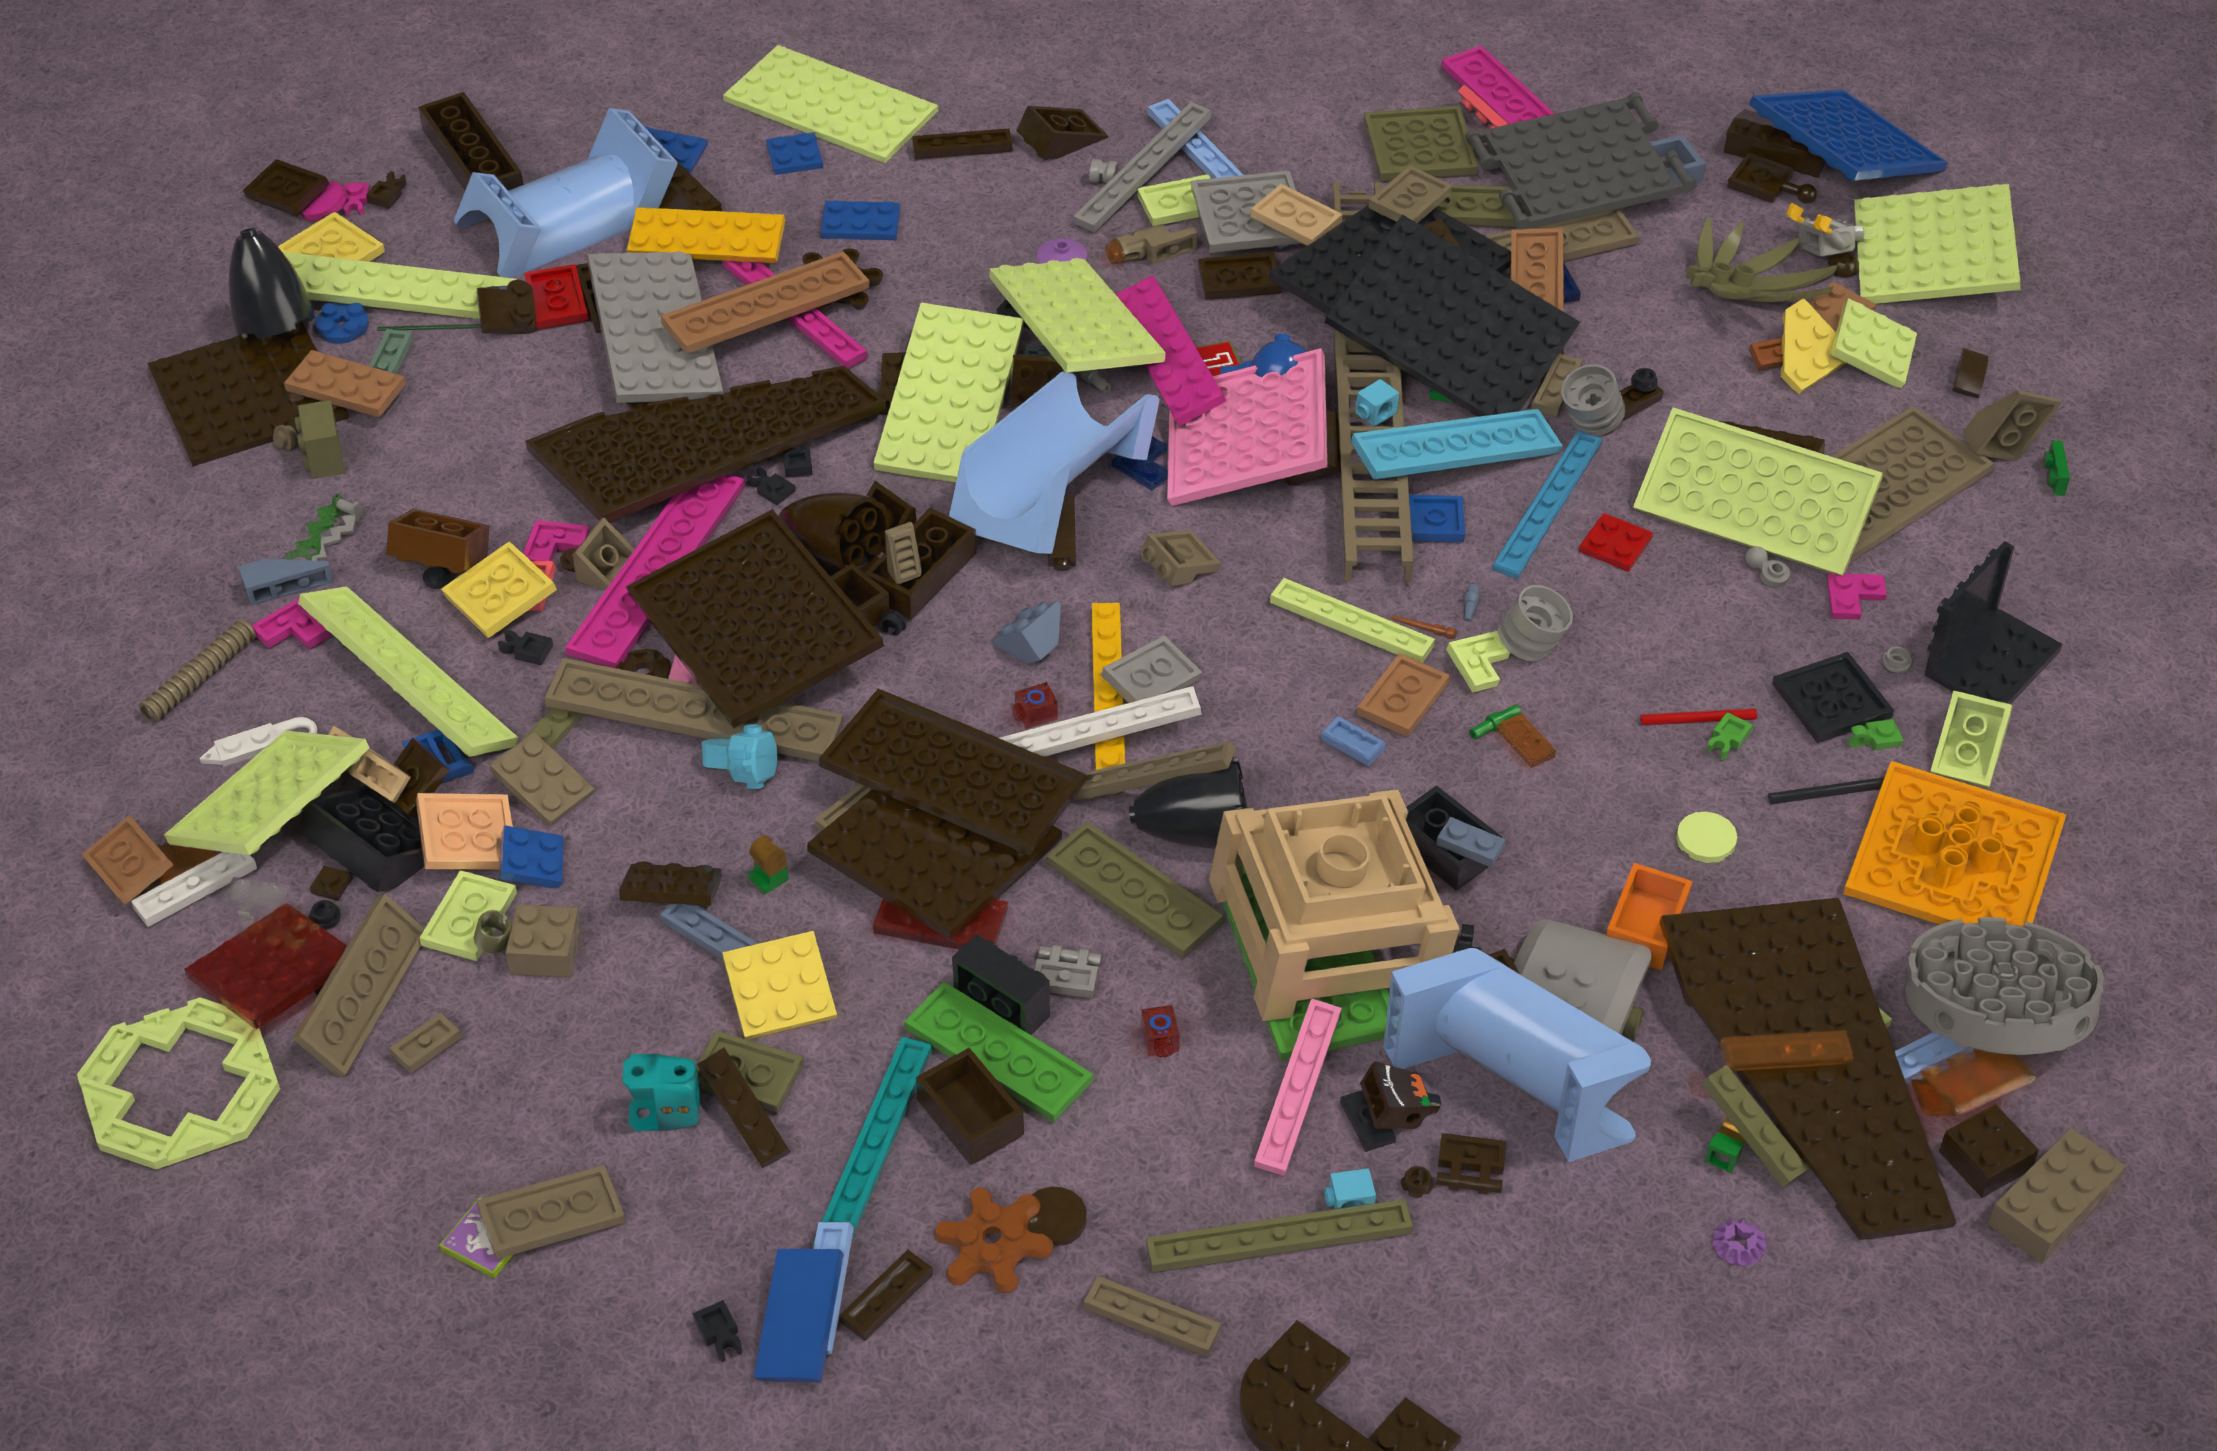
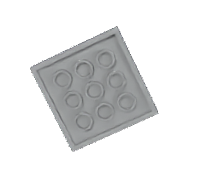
(1226, 208)

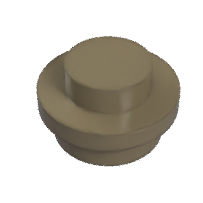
(285, 437)

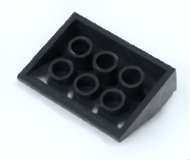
(365, 836)

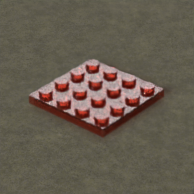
(268, 965)

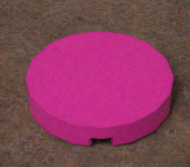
(326, 203)

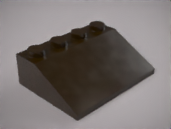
(1759, 136)

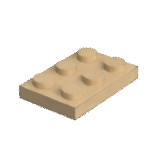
(1295, 215)

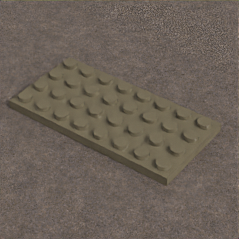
(1919, 469)

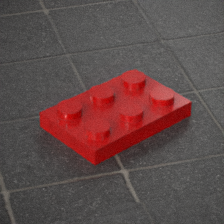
(557, 296)

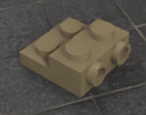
(1178, 556)

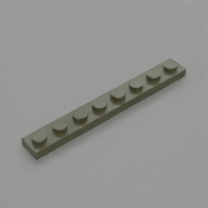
(1278, 1235)

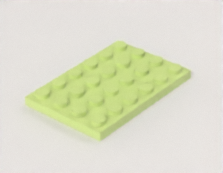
(267, 792)

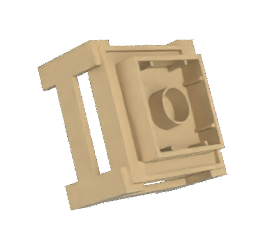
(1328, 885)

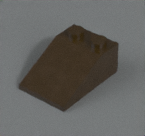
(1058, 131)

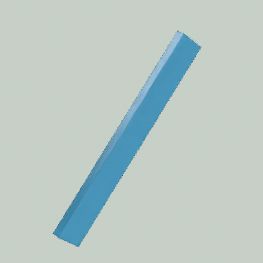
(1547, 505)

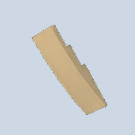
(376, 772)

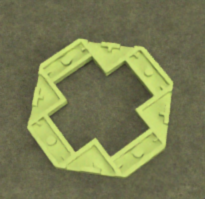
(195, 1133)

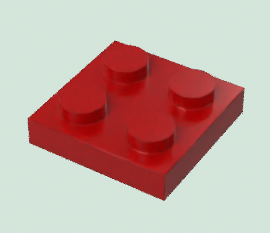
(1616, 542)

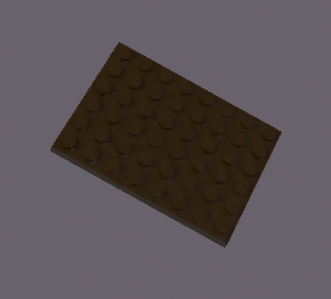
(754, 617)

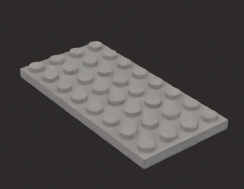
(640, 352)

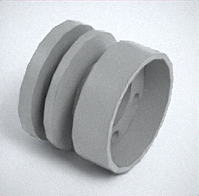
(1593, 399)
(1535, 623)

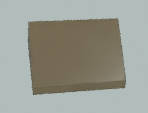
(601, 555)

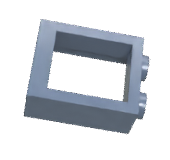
(1693, 164)

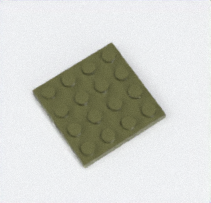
(1420, 138)

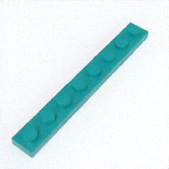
(878, 1133)

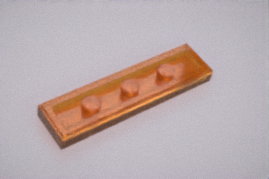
(1786, 1050)

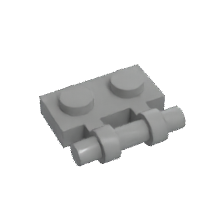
(1066, 977)

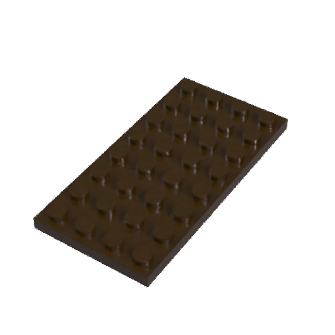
(953, 771)

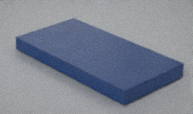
(799, 1315)

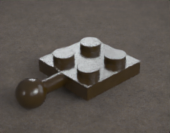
(1767, 179)

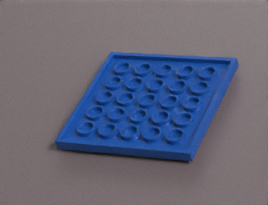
(1847, 134)

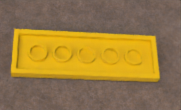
(708, 234)

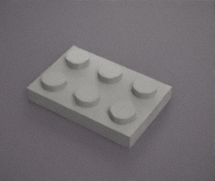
(1151, 671)

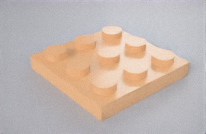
(462, 829)

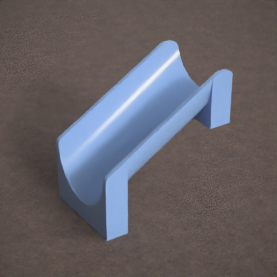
(573, 204)
(1019, 470)
(1519, 1034)

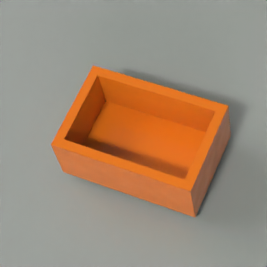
(1640, 907)

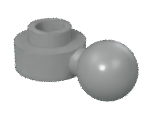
(1772, 572)

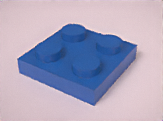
(794, 153)
(1437, 518)
(531, 857)

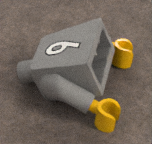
(1825, 235)

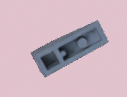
(278, 578)

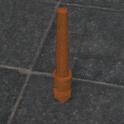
(1437, 629)

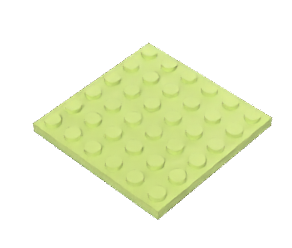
(1937, 244)

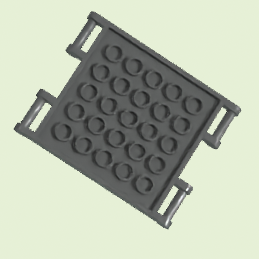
(1580, 162)

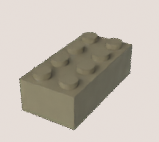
(2056, 1195)

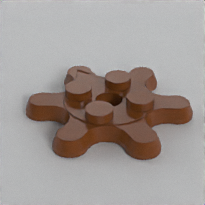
(996, 1258)

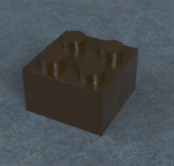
(1988, 1150)

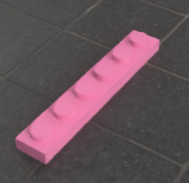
(1297, 1087)

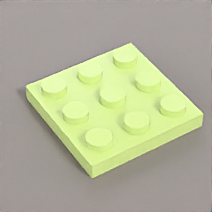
(1873, 343)

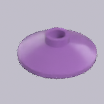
(1061, 250)

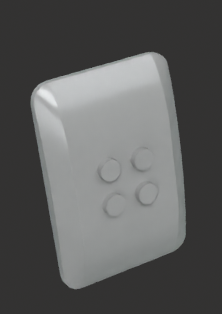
(1585, 969)

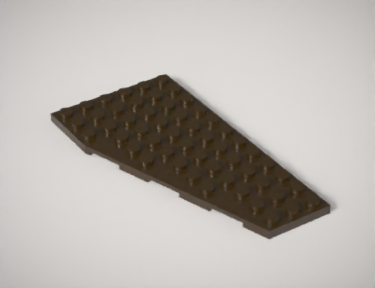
(678, 443)
(1852, 1122)

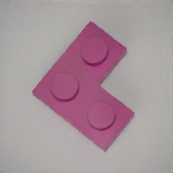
(553, 536)
(1848, 589)
(290, 621)

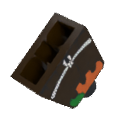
(1397, 1097)

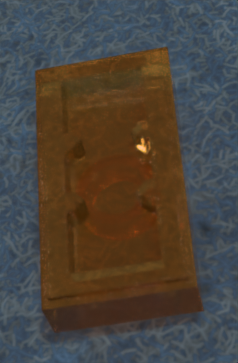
(1526, 740)

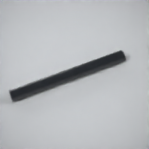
(1825, 790)

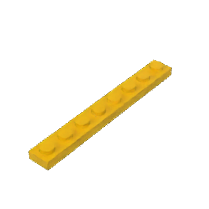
(1106, 650)

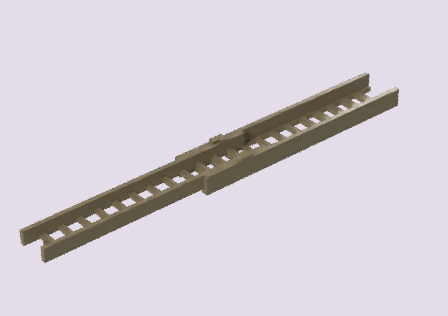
(1348, 486)

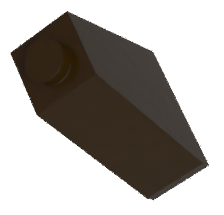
(1065, 542)

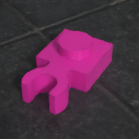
(355, 196)

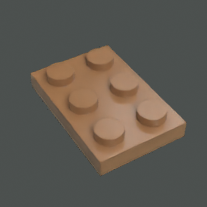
(1830, 304)
(1403, 695)
(127, 860)

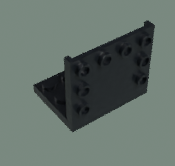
(1981, 646)

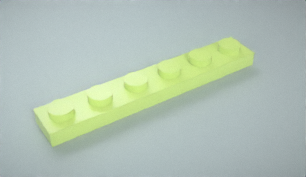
(1352, 620)

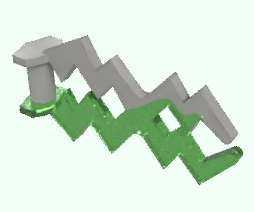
(325, 514)

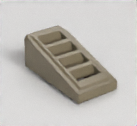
(903, 555)

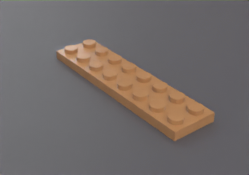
(764, 302)

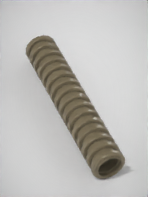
(197, 670)

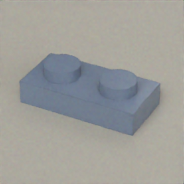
(1471, 842)

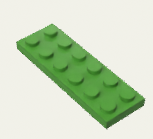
(1015, 1058)

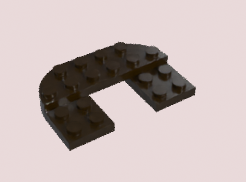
(1283, 1412)

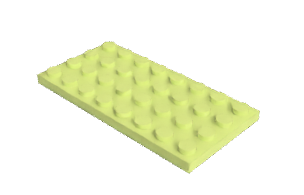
(831, 103)
(1076, 315)
(947, 390)
(1758, 491)

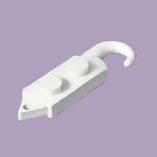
(251, 742)

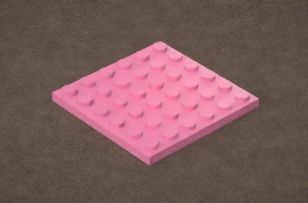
(1259, 435)

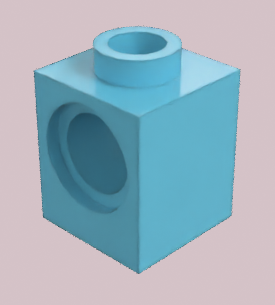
(1377, 402)
(1350, 1189)

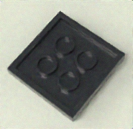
(1832, 696)

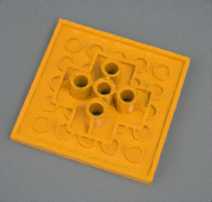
(1953, 850)

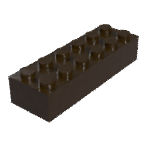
(467, 141)

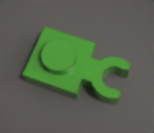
(1729, 733)

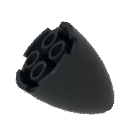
(265, 288)
(1190, 806)

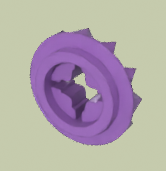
(1735, 1252)

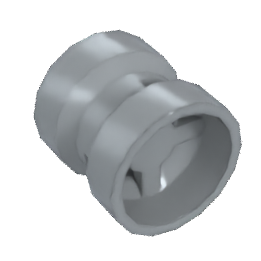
(1102, 171)

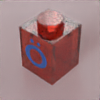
(1035, 705)
(1160, 1031)

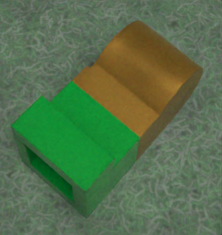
(769, 865)
(1728, 1143)

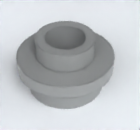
(1897, 660)

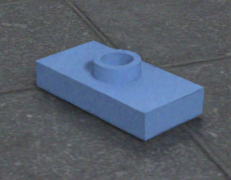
(1353, 741)

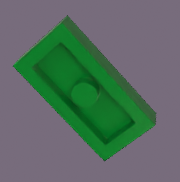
(2058, 471)

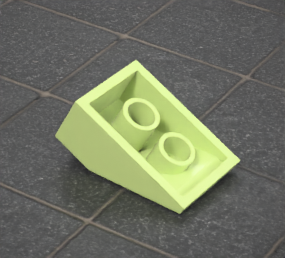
(1971, 739)

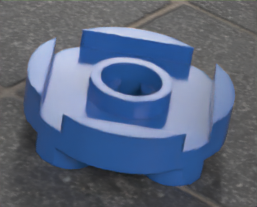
(332, 314)

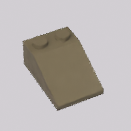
(2010, 425)

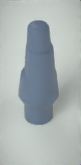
(1471, 601)

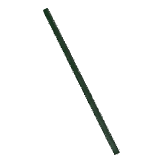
(430, 327)

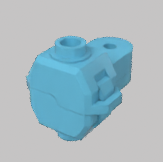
(746, 755)

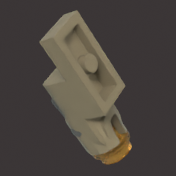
(1153, 243)

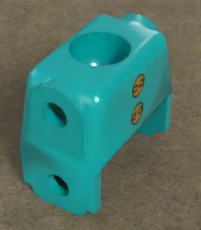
(665, 1088)

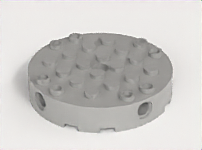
(2003, 986)

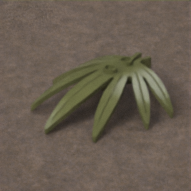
(1740, 281)

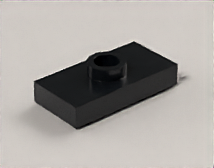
(1360, 1118)

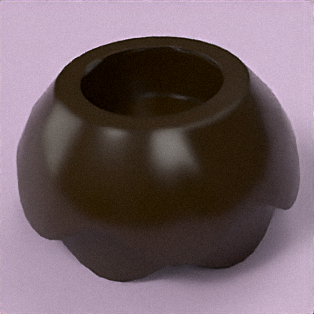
(1847, 264)

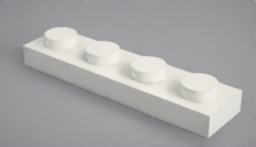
(191, 886)

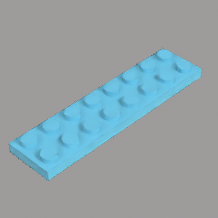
(1455, 443)

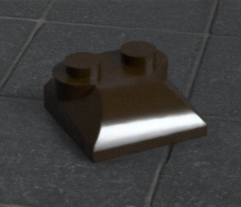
(507, 308)

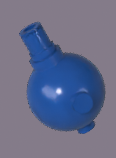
(1272, 357)

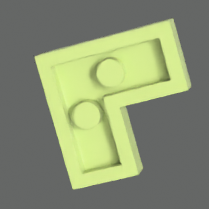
(1474, 657)

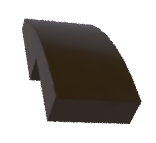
(1970, 373)

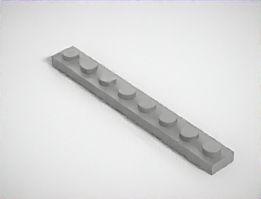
(1142, 167)

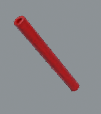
(1696, 716)

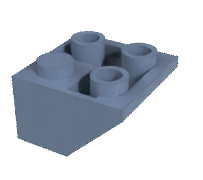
(1032, 633)

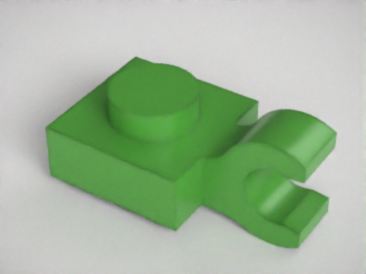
(1878, 734)

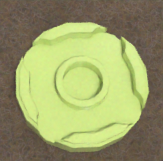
(1706, 837)

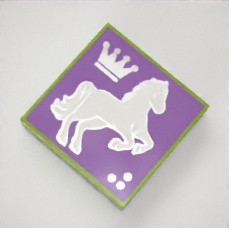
(471, 1245)

